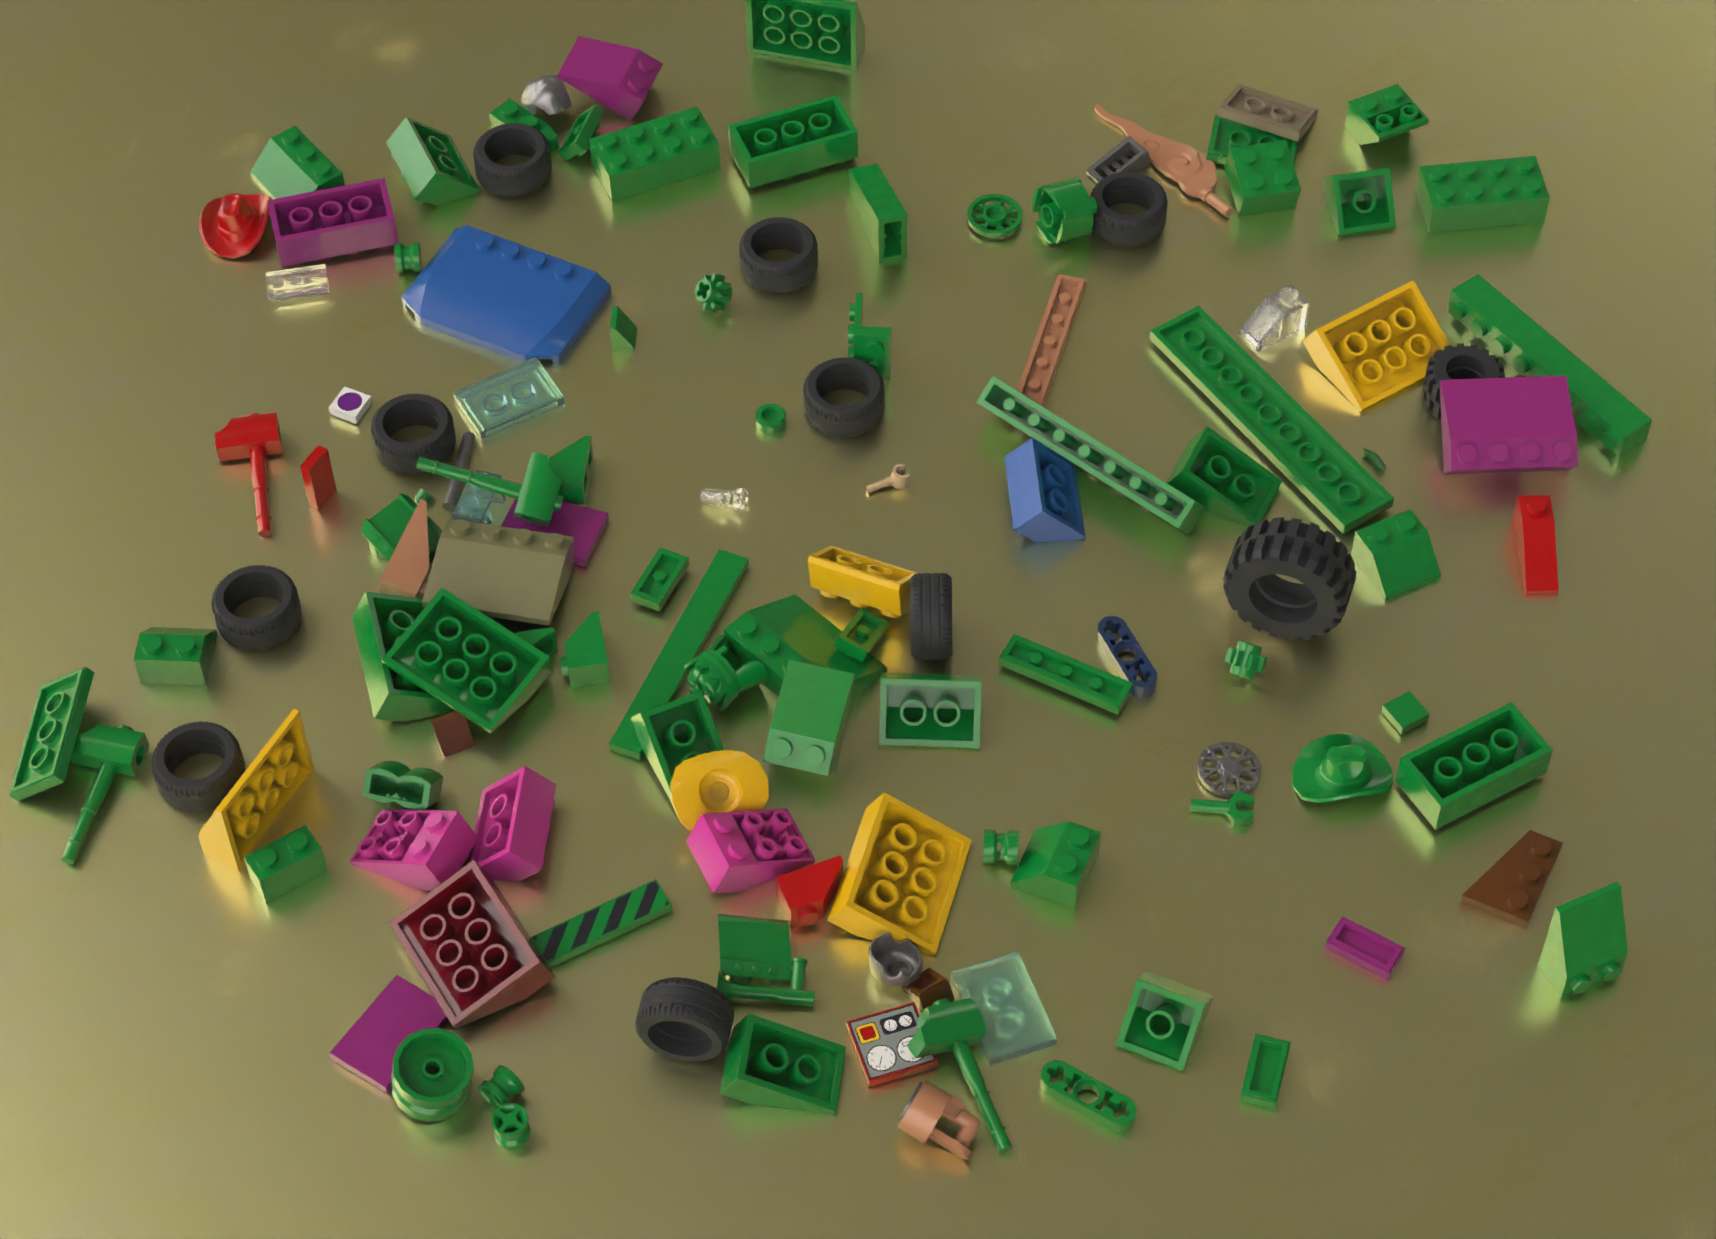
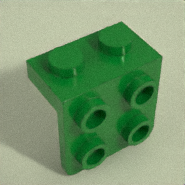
(869, 343)

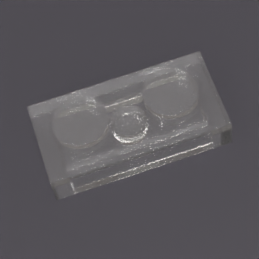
(297, 282)

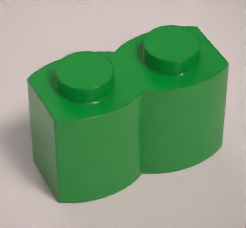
(408, 787)

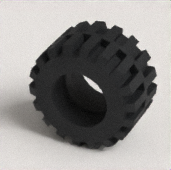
(1457, 363)

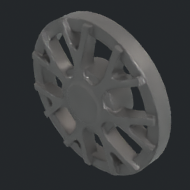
(1228, 769)

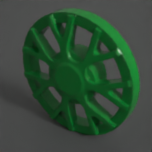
(994, 215)

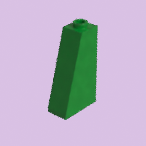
(880, 212)

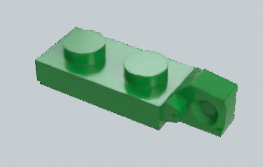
(514, 113)

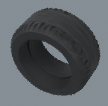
(514, 179)
(1133, 189)
(778, 234)
(838, 375)
(411, 411)
(252, 583)
(931, 616)
(189, 741)
(684, 1019)

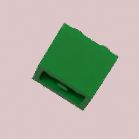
(1382, 115)

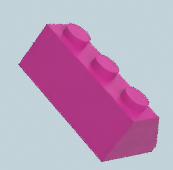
(514, 825)

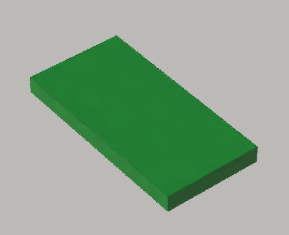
(51, 734)

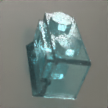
(475, 503)

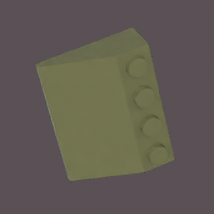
(502, 570)

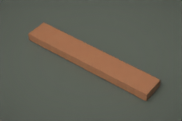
(1051, 338)

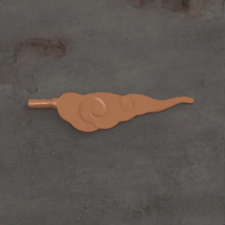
(1176, 161)

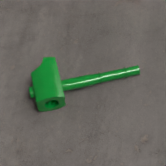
(535, 497)
(111, 752)
(955, 1028)

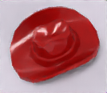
(234, 223)

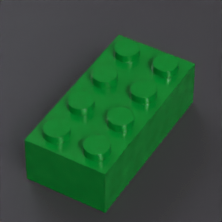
(793, 141)
(654, 153)
(1482, 194)
(1473, 765)

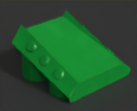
(389, 524)
(754, 949)

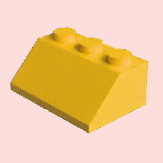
(861, 580)

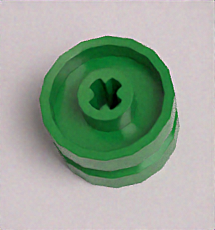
(431, 1074)

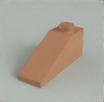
(410, 560)

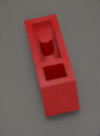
(1536, 544)

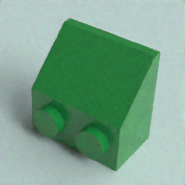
(1360, 200)
(1396, 554)
(175, 655)
(1058, 862)
(1164, 1020)

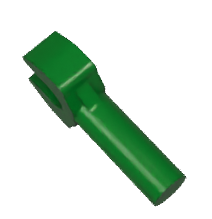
(1228, 808)

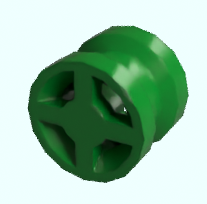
(408, 257)
(501, 1087)
(511, 1116)

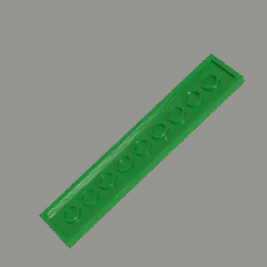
(1272, 419)

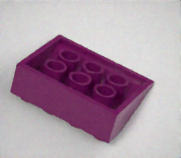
(1507, 425)

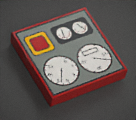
(882, 1045)

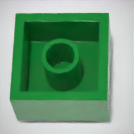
(1262, 178)

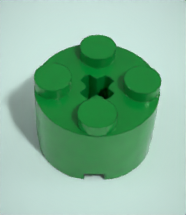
(1064, 210)

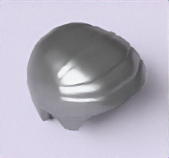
(548, 94)

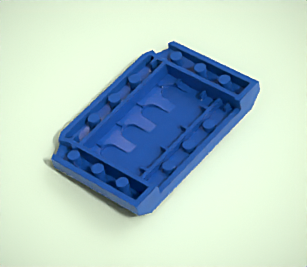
(505, 296)

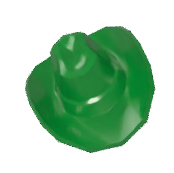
(1340, 769)

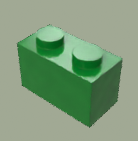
(285, 864)

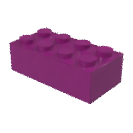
(333, 222)

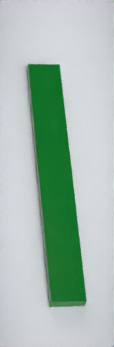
(683, 644)

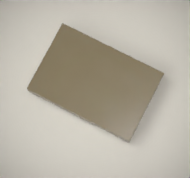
(1267, 112)

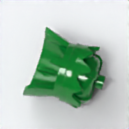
(722, 674)

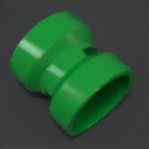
(1008, 850)

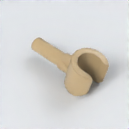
(896, 480)

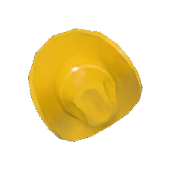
(717, 784)

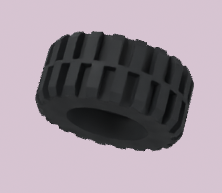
(1296, 552)

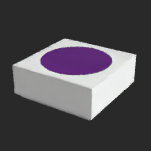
(350, 405)

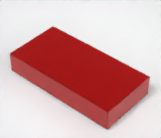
(318, 478)

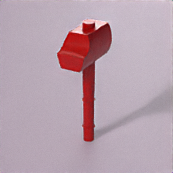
(253, 439)

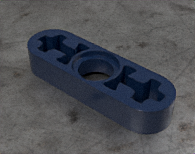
(1127, 643)

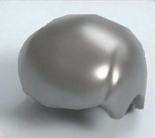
(894, 961)

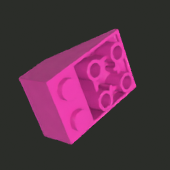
(416, 846)
(747, 848)

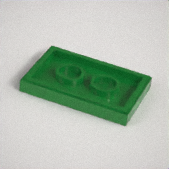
(1232, 134)

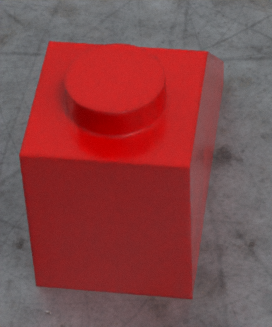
(809, 891)

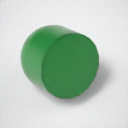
(422, 494)

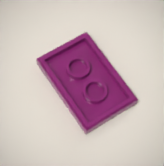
(572, 520)
(375, 1036)

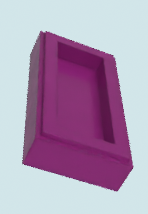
(1365, 948)

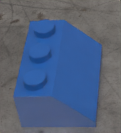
(1043, 494)

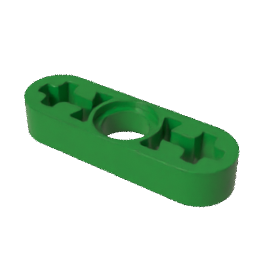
(1093, 1111)

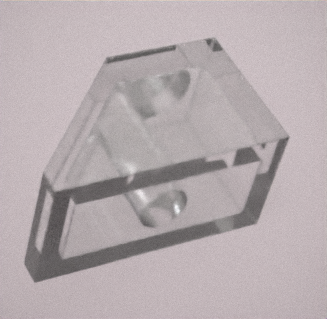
(1276, 318)

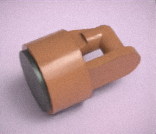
(924, 1111)

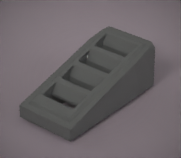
(1127, 147)

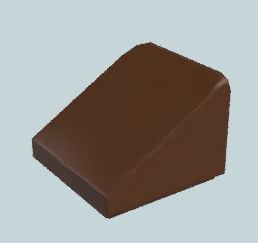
(452, 733)
(928, 989)

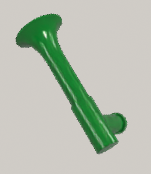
(792, 996)

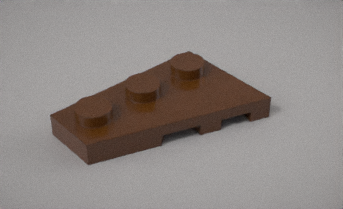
(1516, 880)

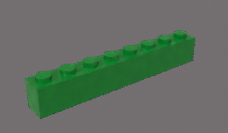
(1537, 353)
(1091, 455)

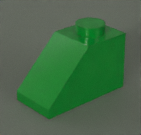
(574, 468)
(586, 655)

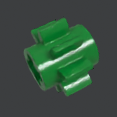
(713, 292)
(1245, 659)

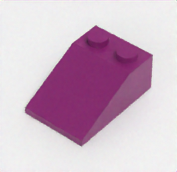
(610, 74)

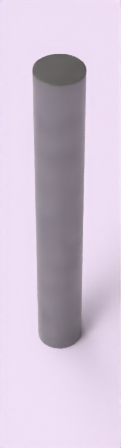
(461, 462)

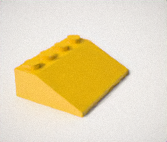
(1378, 346)
(259, 795)
(900, 876)

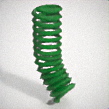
(1370, 455)

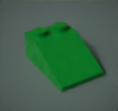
(1224, 479)
(810, 718)
(676, 734)
(1585, 941)
(782, 1067)

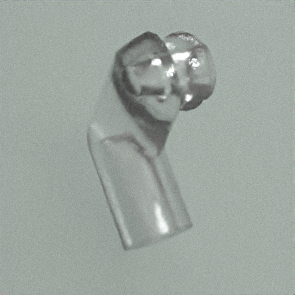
(733, 500)

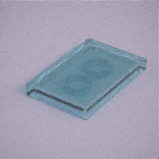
(508, 398)
(1008, 1005)

